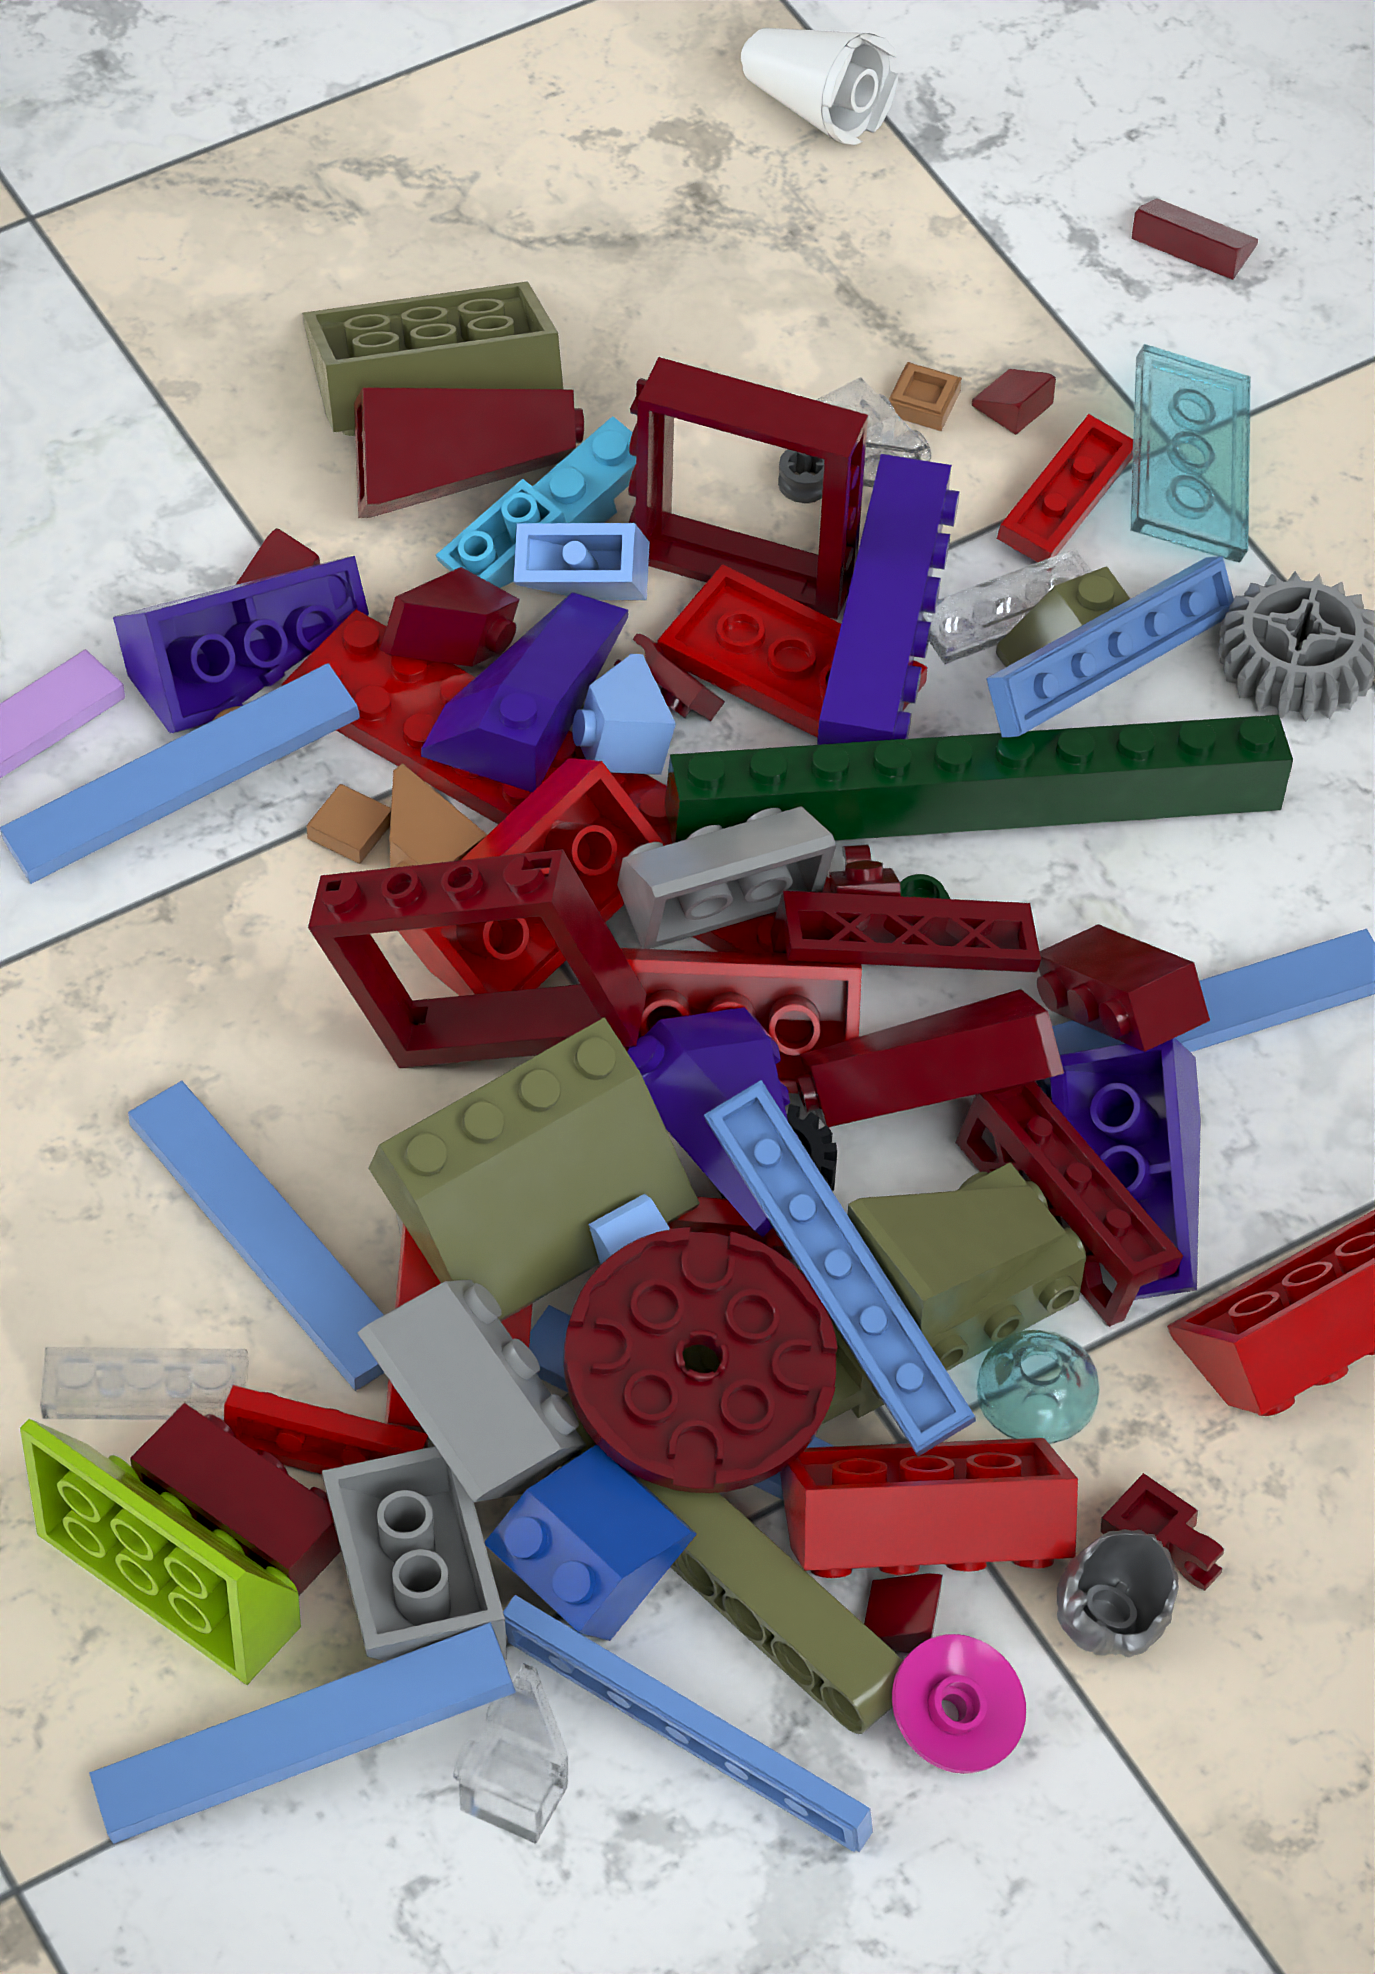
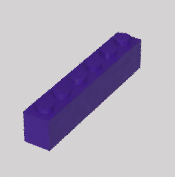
(888, 601)

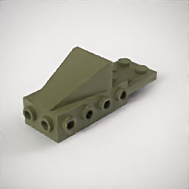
(964, 1266)

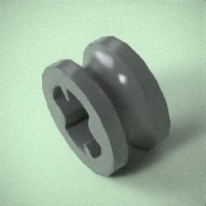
(804, 487)

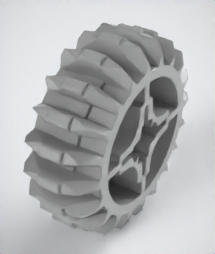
(1264, 638)

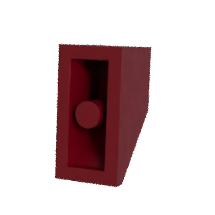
(451, 620)

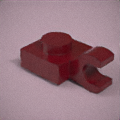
(679, 688)
(863, 875)
(1162, 1513)

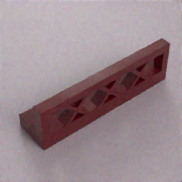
(906, 931)
(1076, 1187)

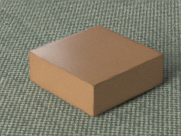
(925, 396)
(349, 823)

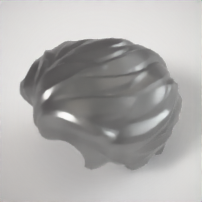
(1118, 1594)

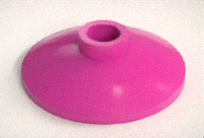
(981, 1688)

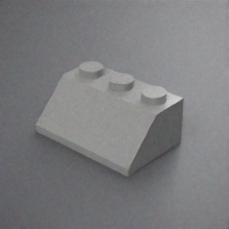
(723, 874)
(474, 1389)
(412, 1552)

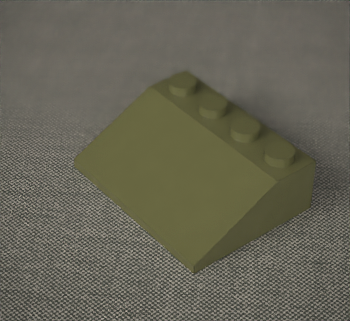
(433, 341)
(526, 1162)

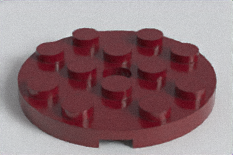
(689, 1425)

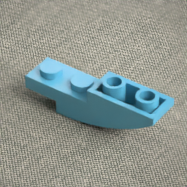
(572, 492)

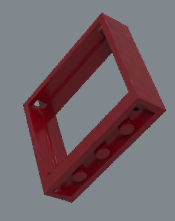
(766, 416)
(466, 892)

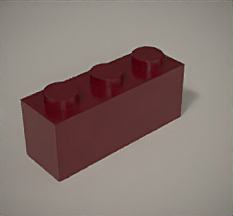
(1122, 987)
(240, 1494)

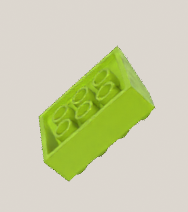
(158, 1553)

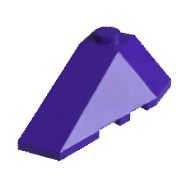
(233, 641)
(526, 700)
(695, 1067)
(1146, 1128)

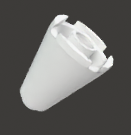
(825, 77)

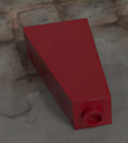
(454, 439)
(931, 1060)

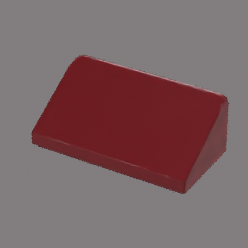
(1192, 237)

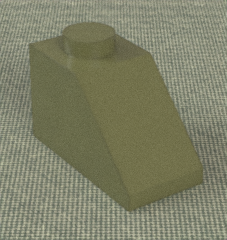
(1061, 612)

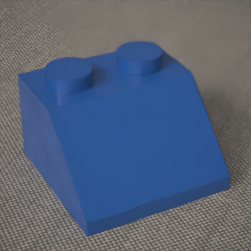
(590, 1542)

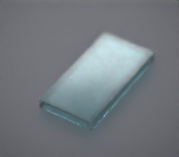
(1191, 453)

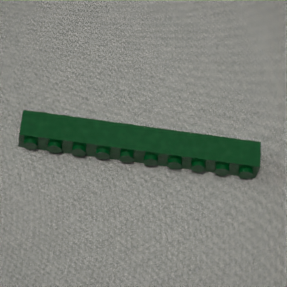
(991, 779)

